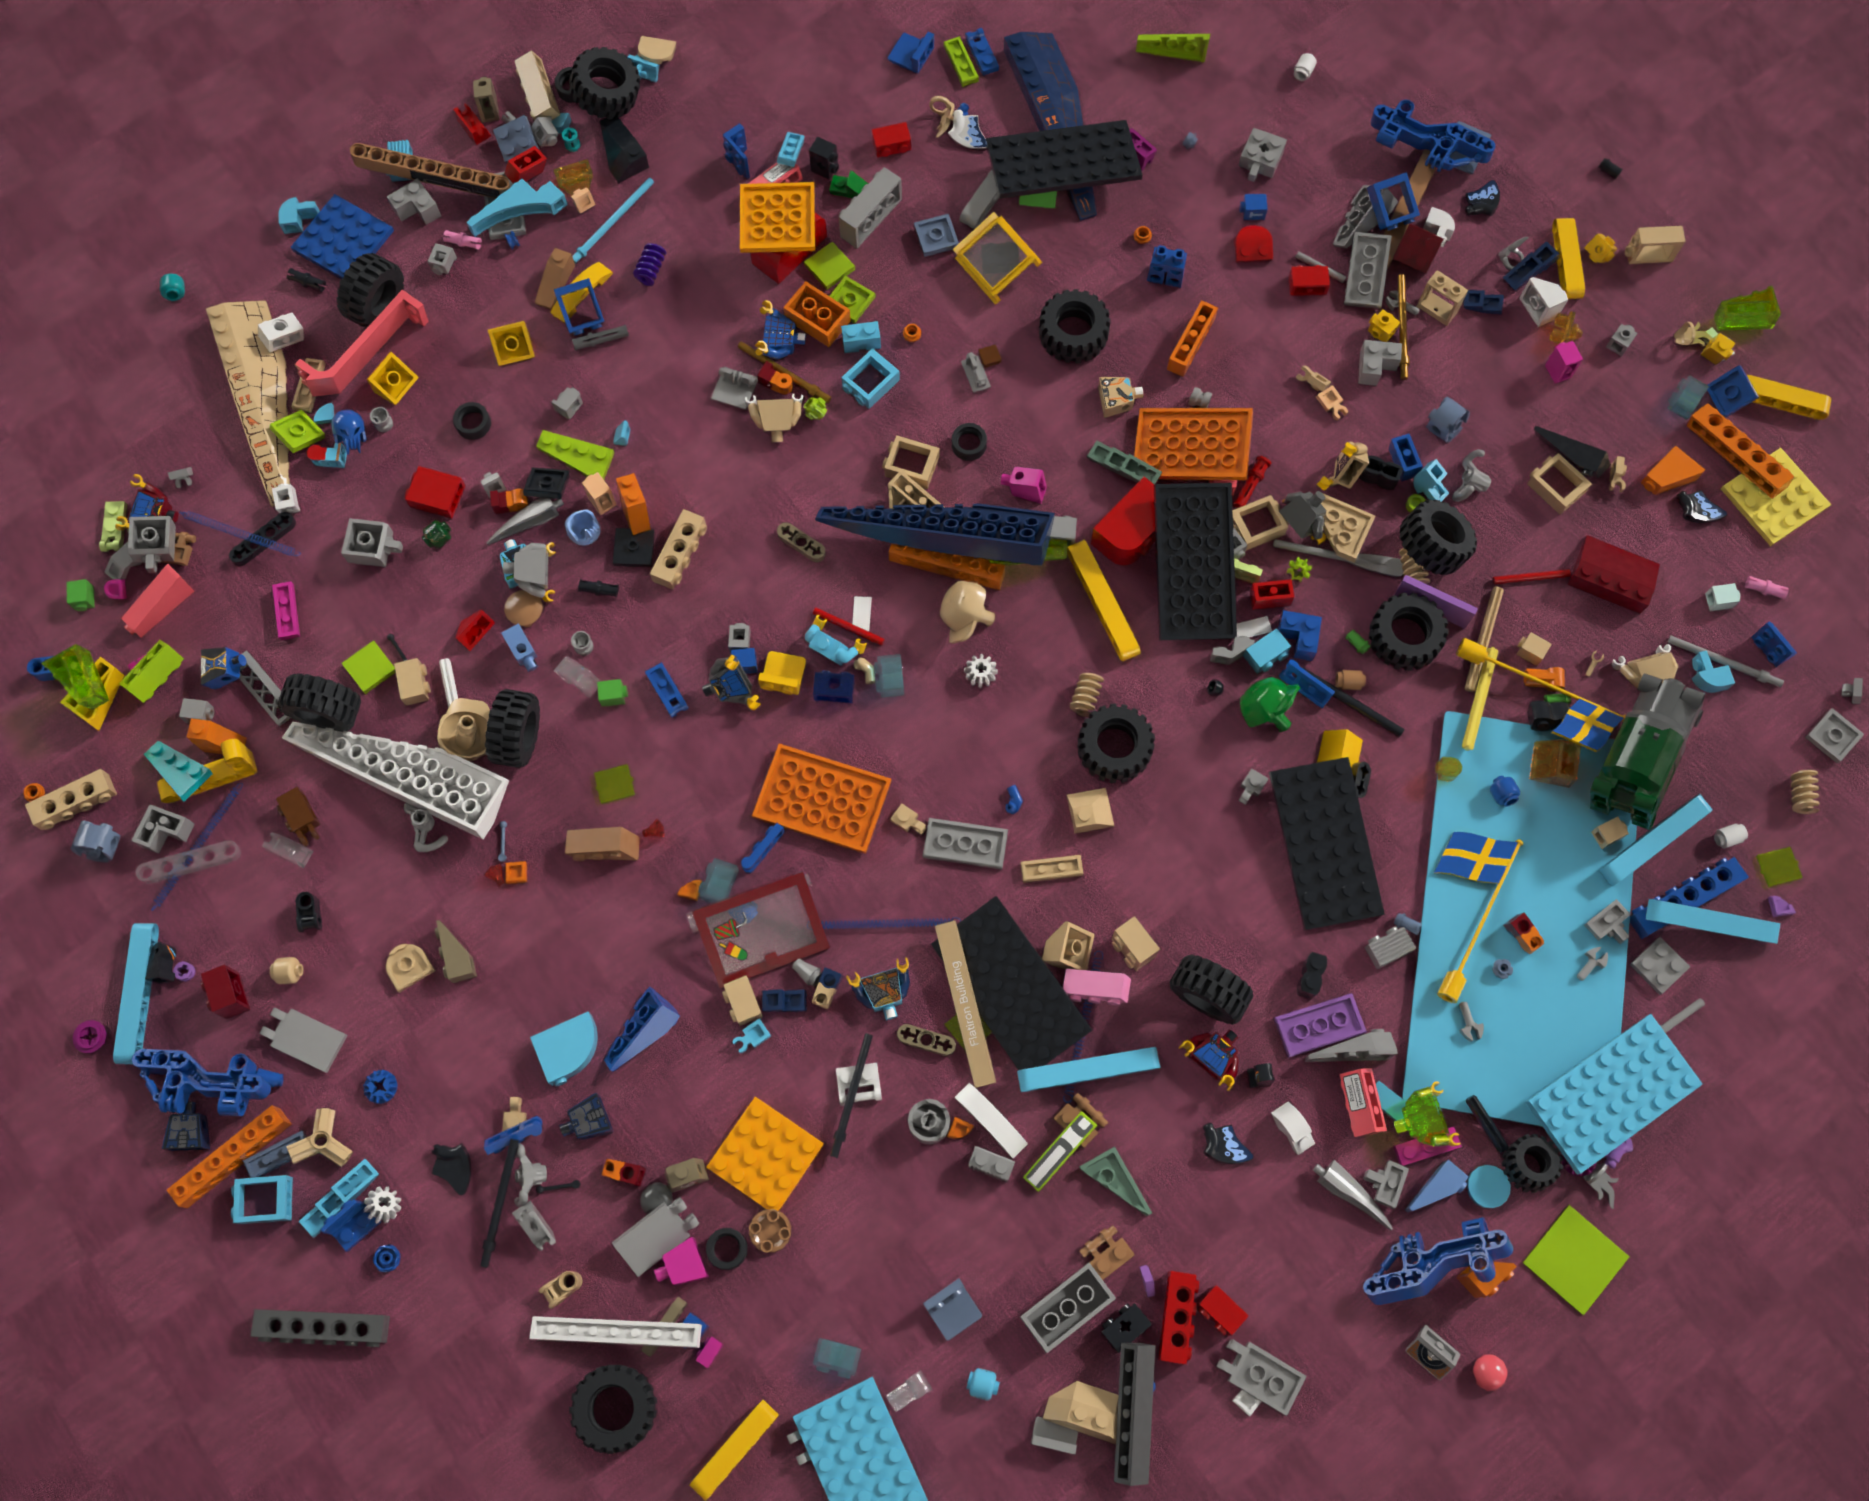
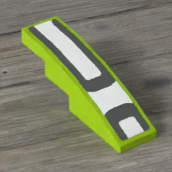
(1060, 1151)

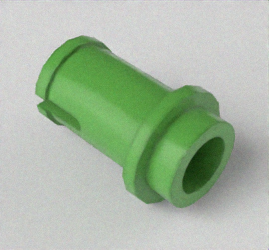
(1358, 642)
(1558, 698)

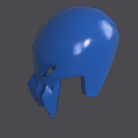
(349, 428)

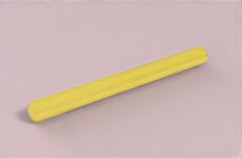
(1479, 701)

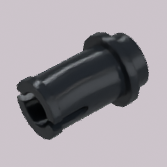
(1610, 168)

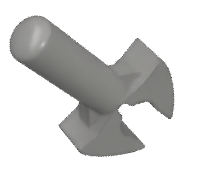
(1394, 303)
(1592, 963)
(1470, 1024)

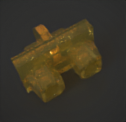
(1567, 331)

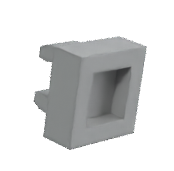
(181, 474)
(492, 483)
(1853, 690)

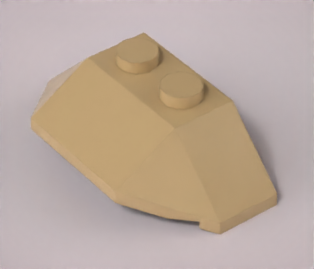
(907, 492)
(1085, 1410)

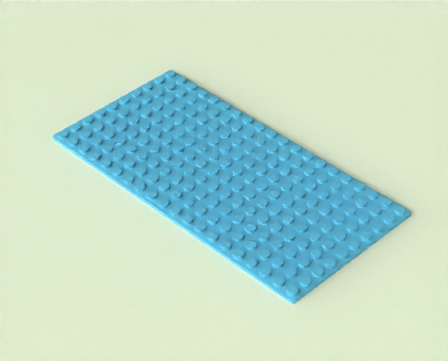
(1542, 1014)

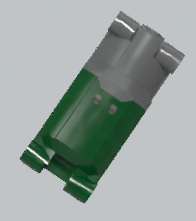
(1647, 750)

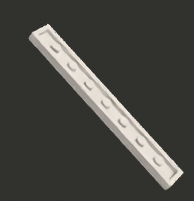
(616, 1332)

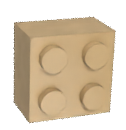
(1134, 944)

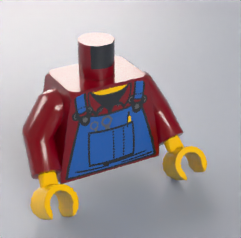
(147, 503)
(1215, 1055)

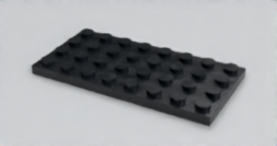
(1063, 159)
(1195, 561)
(1326, 843)
(1017, 989)

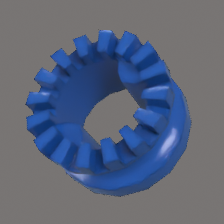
(511, 239)

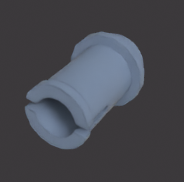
(1408, 923)

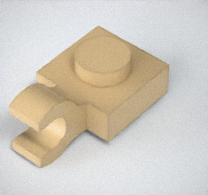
(1316, 380)
(1617, 470)
(906, 819)
(515, 1115)

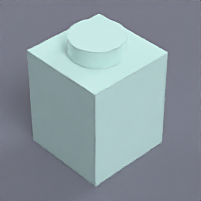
(1722, 597)

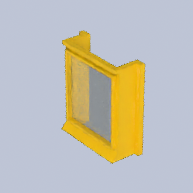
(994, 255)

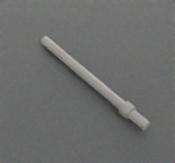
(1762, 676)

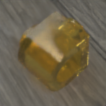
(1448, 768)

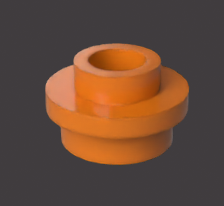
(1142, 230)
(912, 328)
(30, 789)

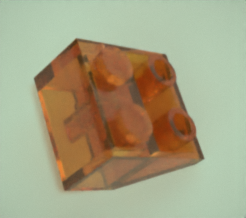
(1555, 762)

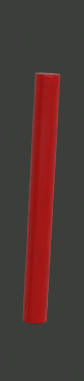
(1531, 576)
(848, 626)

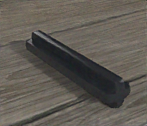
(1487, 1124)

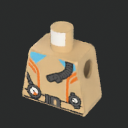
(1117, 395)

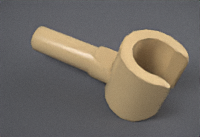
(1594, 662)

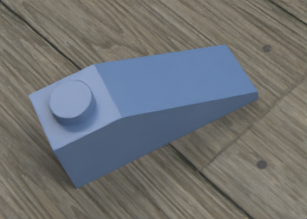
(1443, 1183)

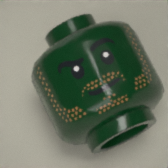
(436, 534)

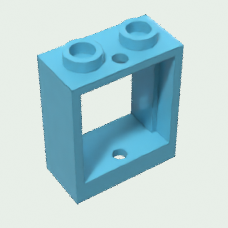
(883, 366)
(284, 1199)

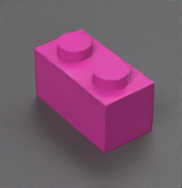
(709, 1352)

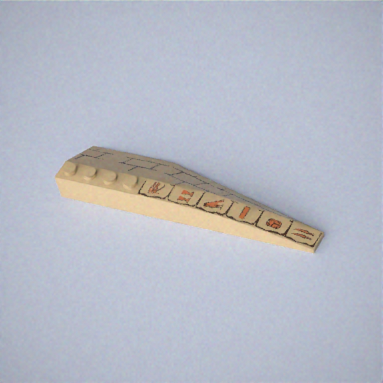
(256, 384)

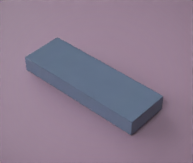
(271, 1157)

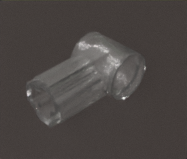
(912, 1389)

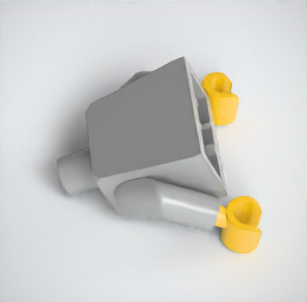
(531, 569)

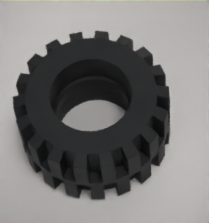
(1544, 1154)

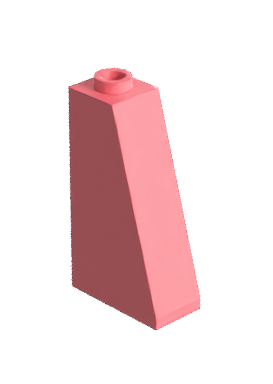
(156, 601)

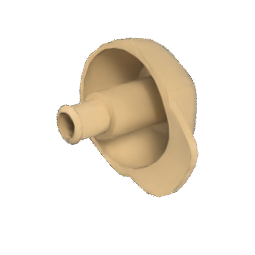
(964, 608)
(464, 729)

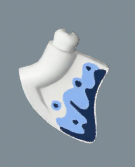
(967, 131)

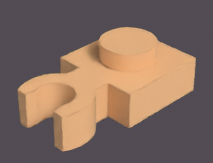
(1331, 400)

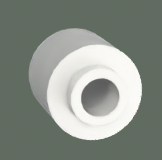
(1304, 66)
(1730, 835)

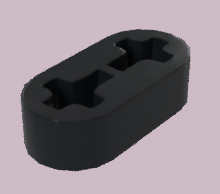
(1361, 774)

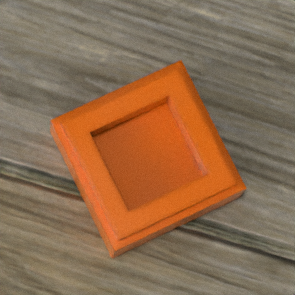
(516, 872)

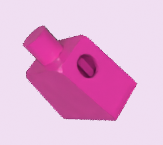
(1026, 483)
(682, 1264)

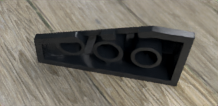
(622, 150)
(1585, 458)

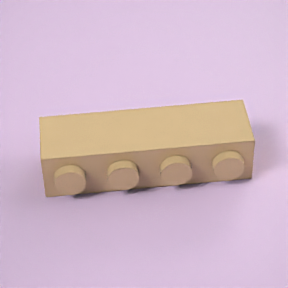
(536, 86)

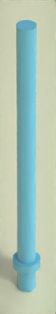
(581, 251)

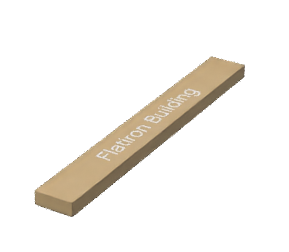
(965, 1004)

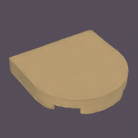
(656, 49)
(407, 966)

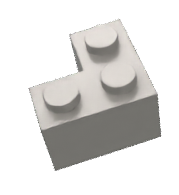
(414, 199)
(1377, 357)
(158, 825)

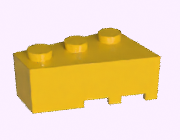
(110, 678)

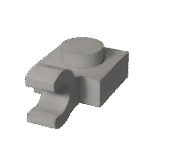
(1253, 785)

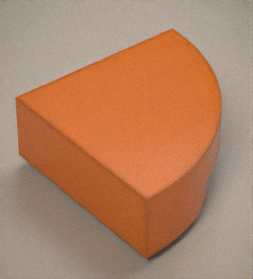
(690, 890)
(959, 1129)

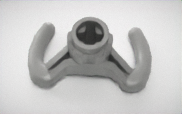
(1472, 478)
(423, 823)
(527, 1175)

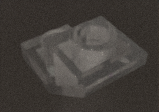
(576, 674)

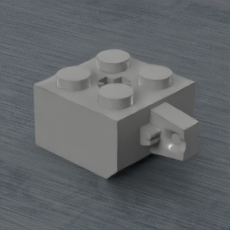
(1262, 153)
(151, 540)
(369, 542)

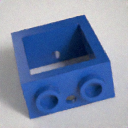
(1379, 207)
(574, 287)

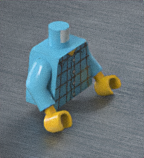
(829, 646)

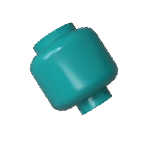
(172, 287)

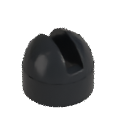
(1215, 687)

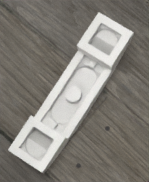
(991, 1120)

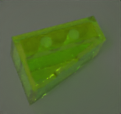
(1748, 312)
(78, 675)

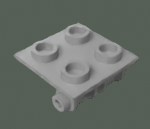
(734, 387)

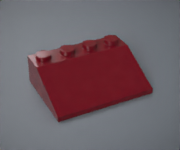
(1614, 575)

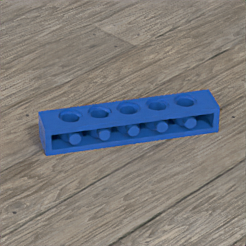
(1732, 875)

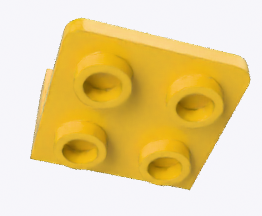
(782, 673)

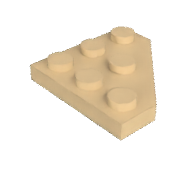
(1345, 527)

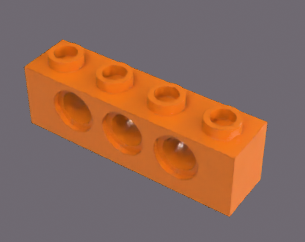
(1192, 338)

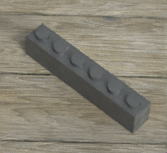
(1134, 1414)

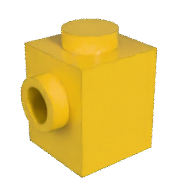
(1718, 349)

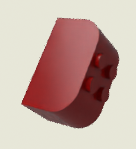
(780, 264)
(1128, 527)

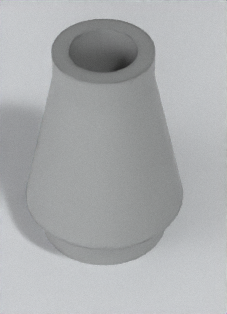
(808, 972)

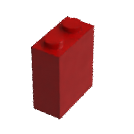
(434, 492)

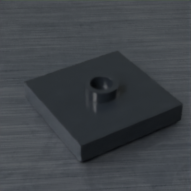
(546, 483)
(633, 549)

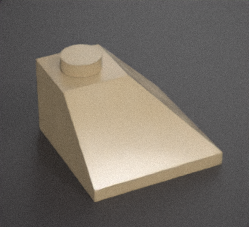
(1090, 810)
(1069, 947)

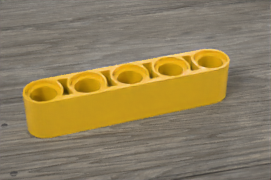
(1569, 263)
(1791, 398)
(734, 1450)

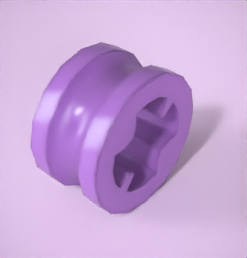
(182, 965)

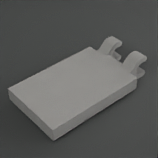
(305, 1038)
(655, 1236)
(1263, 1376)

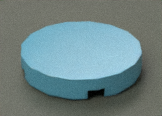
(1488, 1186)

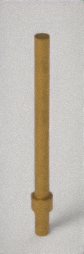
(1405, 359)
(813, 390)

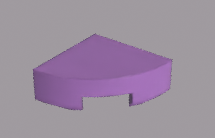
(1780, 907)
(1147, 1281)

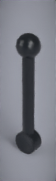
(390, 637)
(575, 1184)

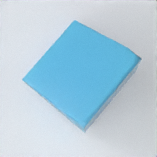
(562, 122)
(622, 434)

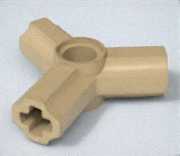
(322, 1128)

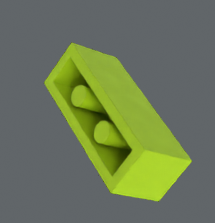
(151, 671)

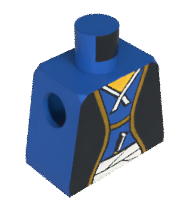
(220, 666)

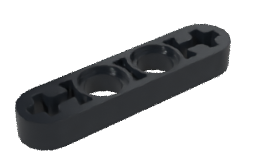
(246, 557)

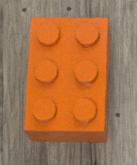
(817, 314)

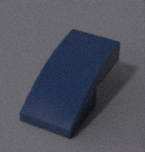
(1480, 302)
(784, 1001)

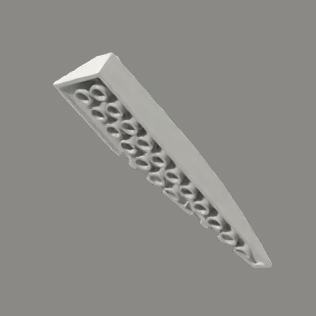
(415, 774)

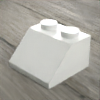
(1543, 300)

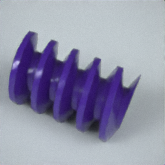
(649, 264)

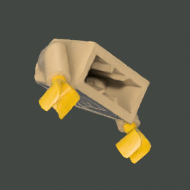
(1348, 466)

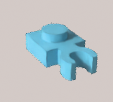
(754, 1034)

